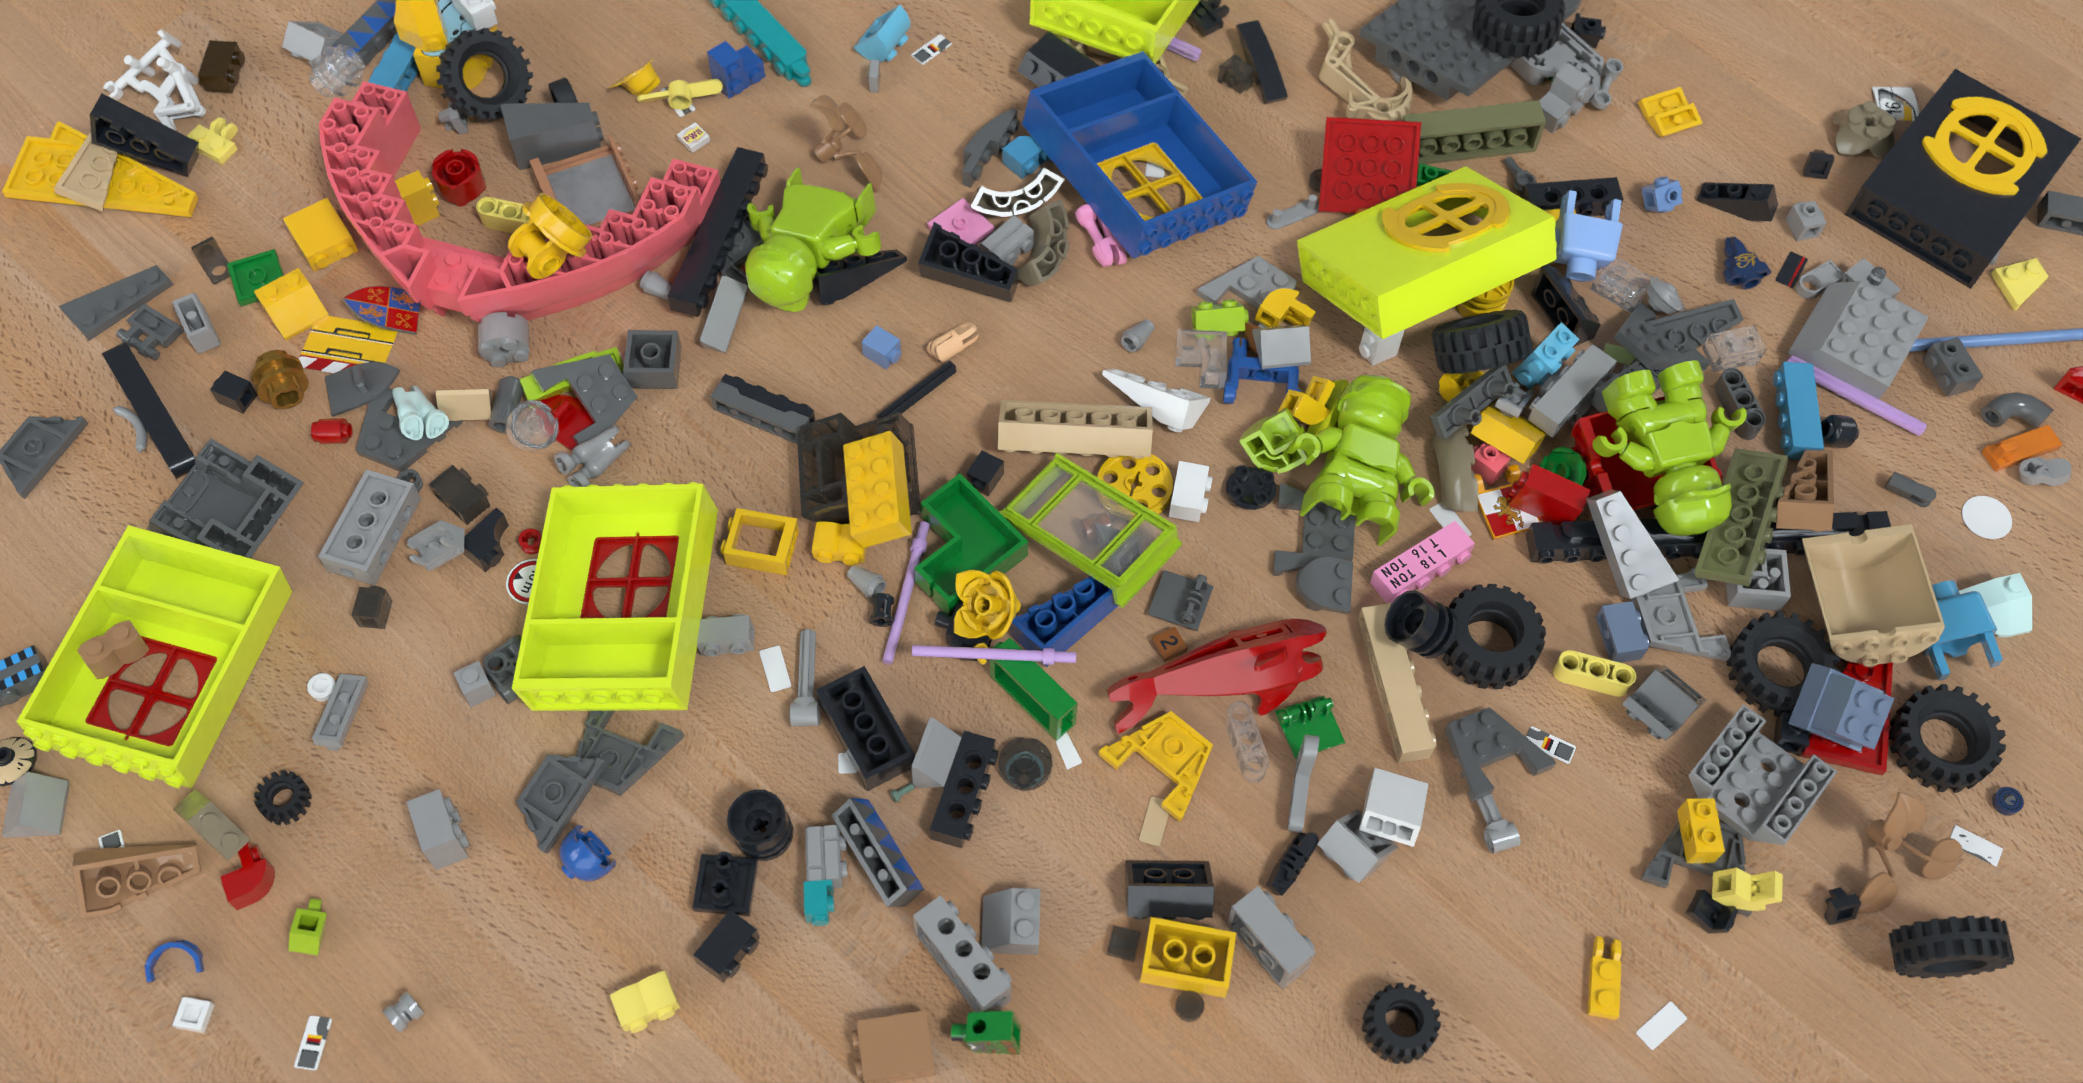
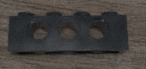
(1591, 194)
(971, 749)

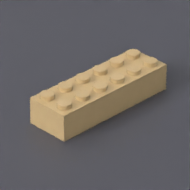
(1075, 428)

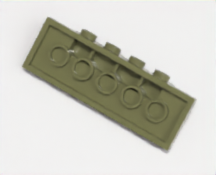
(1737, 545)

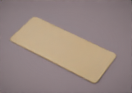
(1154, 823)

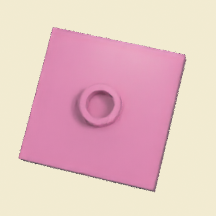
(964, 222)

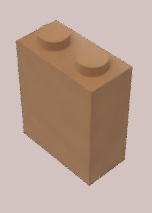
(894, 1048)

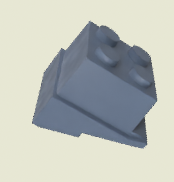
(1841, 708)

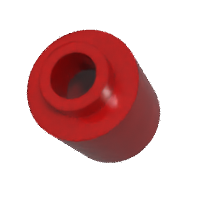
(331, 431)

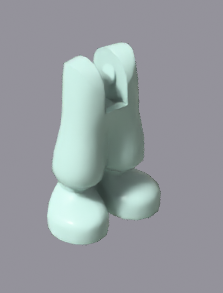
(418, 413)

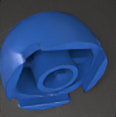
(585, 856)

